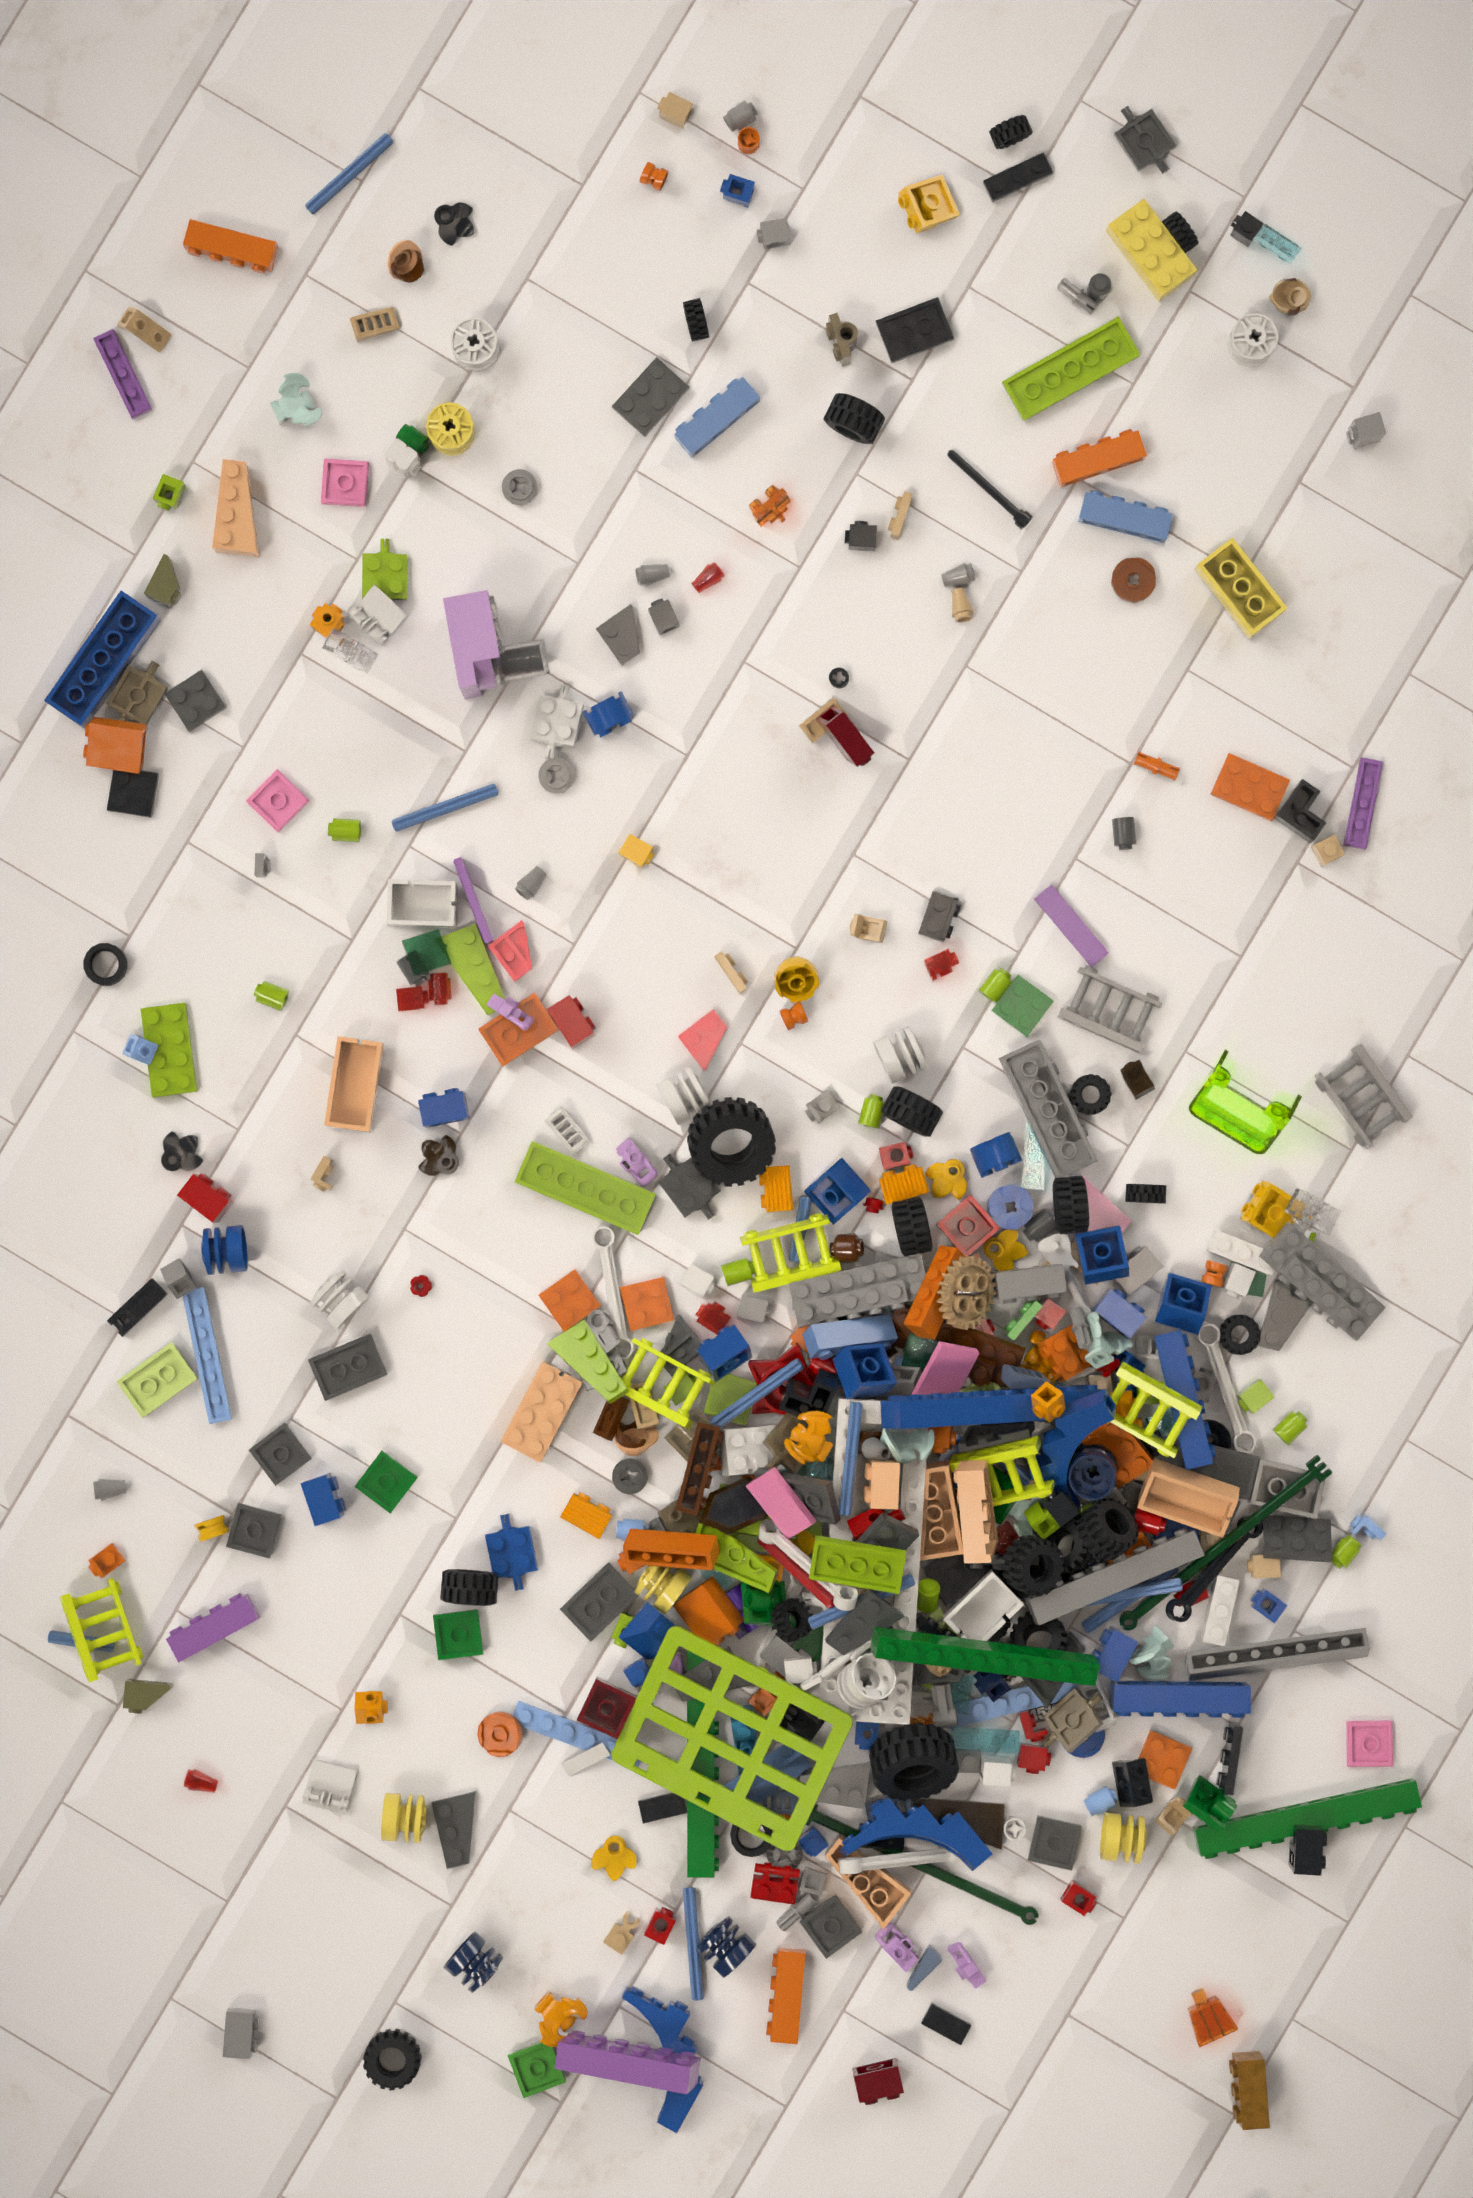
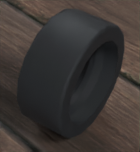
(122, 962)
(745, 1851)

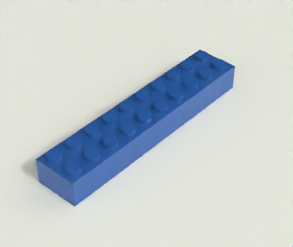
(968, 1407)

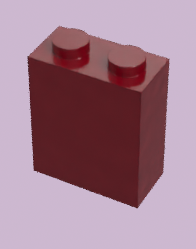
(845, 736)

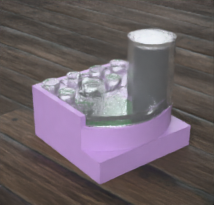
(478, 647)

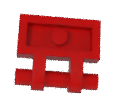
(774, 1888)

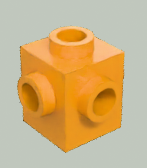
(320, 616)
(1048, 1402)
(370, 1707)

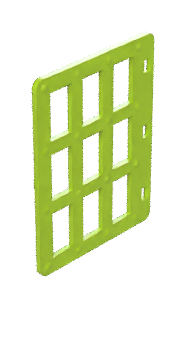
(687, 1783)

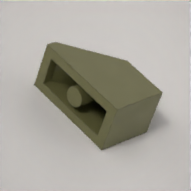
(164, 584)
(143, 1693)

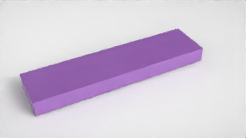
(122, 374)
(1363, 803)
(473, 900)
(1071, 926)

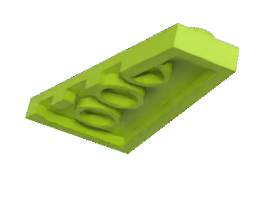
(473, 964)
(586, 1356)
(740, 1561)

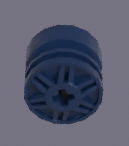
(1093, 1484)
(724, 1944)
(473, 1962)

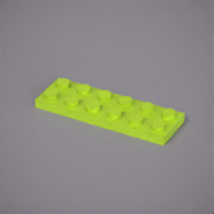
(1071, 369)
(585, 1188)

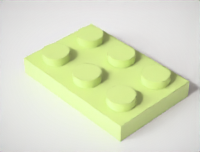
(157, 1380)

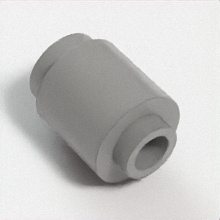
(740, 116)

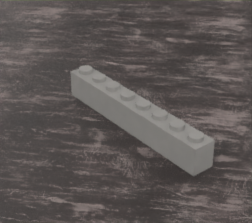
(1116, 1575)
(1277, 1654)

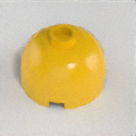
(796, 979)

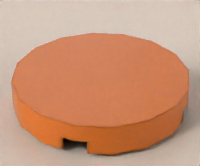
(499, 1734)

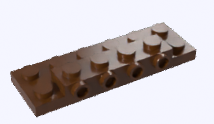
(993, 1350)

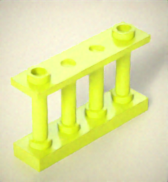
(784, 1274)
(1168, 1397)
(662, 1405)
(1007, 1453)
(85, 1647)

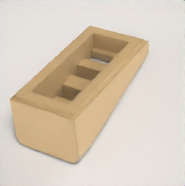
(372, 316)

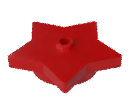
(764, 1369)

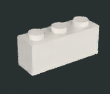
(1238, 1252)
(1219, 1610)
(996, 1770)

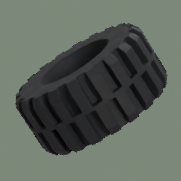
(738, 1166)
(913, 1761)

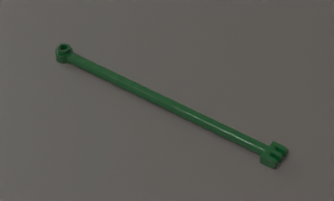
(1232, 1537)
(934, 1871)

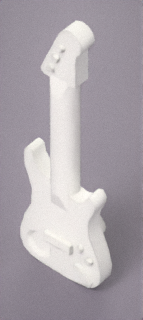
(1058, 1251)
(836, 1664)

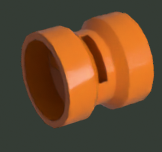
(748, 135)
(653, 176)
(794, 1015)
(1211, 1278)

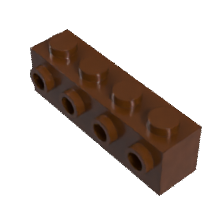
(698, 1467)

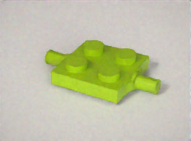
(386, 571)

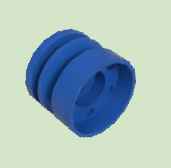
(224, 1250)

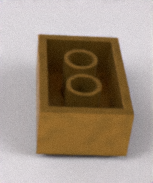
(1249, 2090)

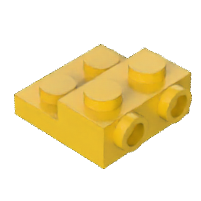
(927, 203)
(1267, 1209)

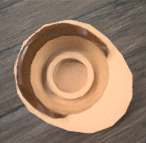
(405, 261)
(633, 1441)

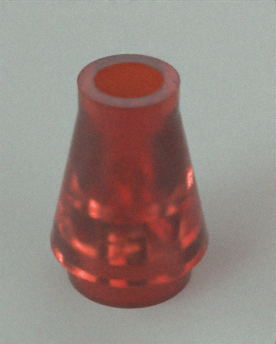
(708, 577)
(199, 1781)

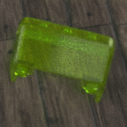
(1237, 1114)

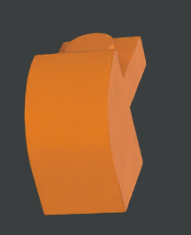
(764, 1700)

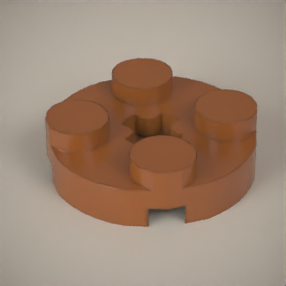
(1120, 580)

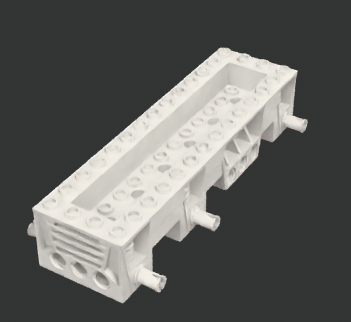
(897, 1705)

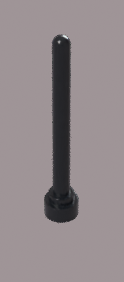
(1020, 517)

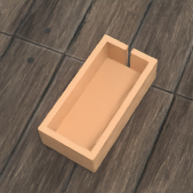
(354, 1084)
(541, 1411)
(883, 1484)
(1188, 1497)

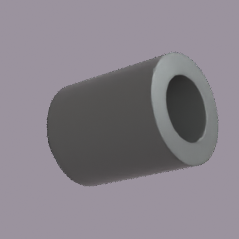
(1099, 287)
(1124, 832)
(406, 969)
(1039, 1226)

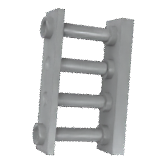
(1092, 1022)
(1372, 1075)

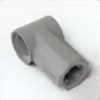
(944, 1711)

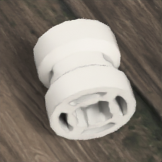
(1013, 1831)

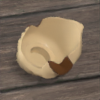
(1290, 296)

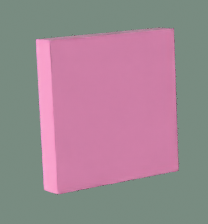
(344, 482)
(277, 801)
(1369, 1743)

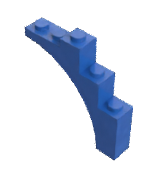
(1072, 1426)
(889, 1823)
(668, 2025)

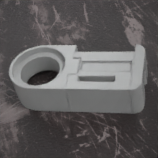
(605, 1333)

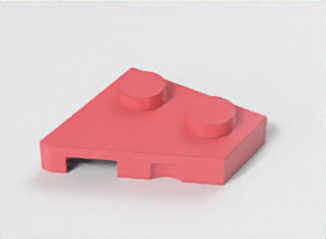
(513, 951)
(704, 1038)

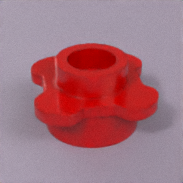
(1109, 1368)

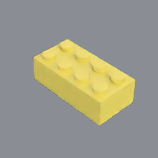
(1151, 250)
(1240, 588)

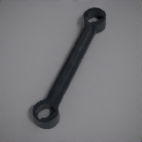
(1209, 1575)

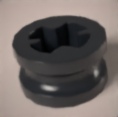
(844, 674)

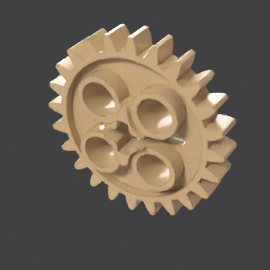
(965, 1309)

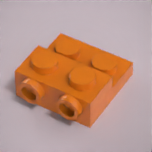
(1064, 1354)

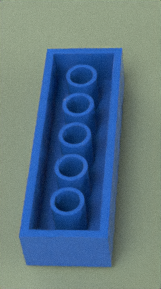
(102, 659)
(1177, 1375)
(1180, 1697)

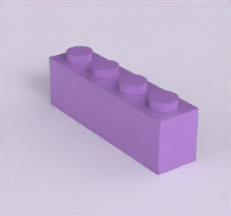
(213, 1627)

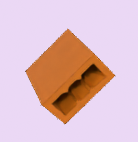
(115, 744)
(709, 1612)

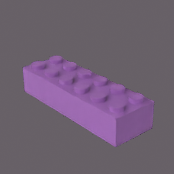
(628, 2062)

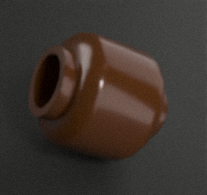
(847, 1248)

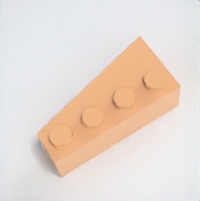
(235, 520)
(976, 1511)
(941, 1515)
(877, 1888)

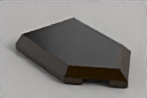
(732, 1508)

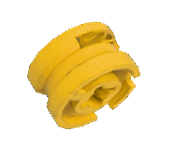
(211, 1528)

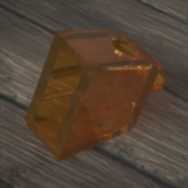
(1209, 2018)

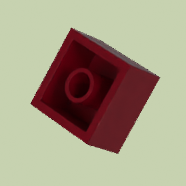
(607, 1707)
(878, 2081)

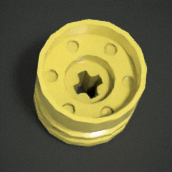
(455, 440)
(663, 1585)
(403, 1818)
(1122, 1838)

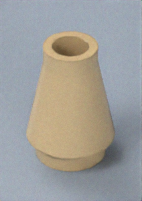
(961, 607)

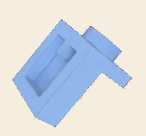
(140, 1049)
(1370, 1530)

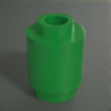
(413, 438)

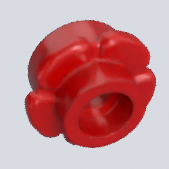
(873, 1205)
(421, 1292)

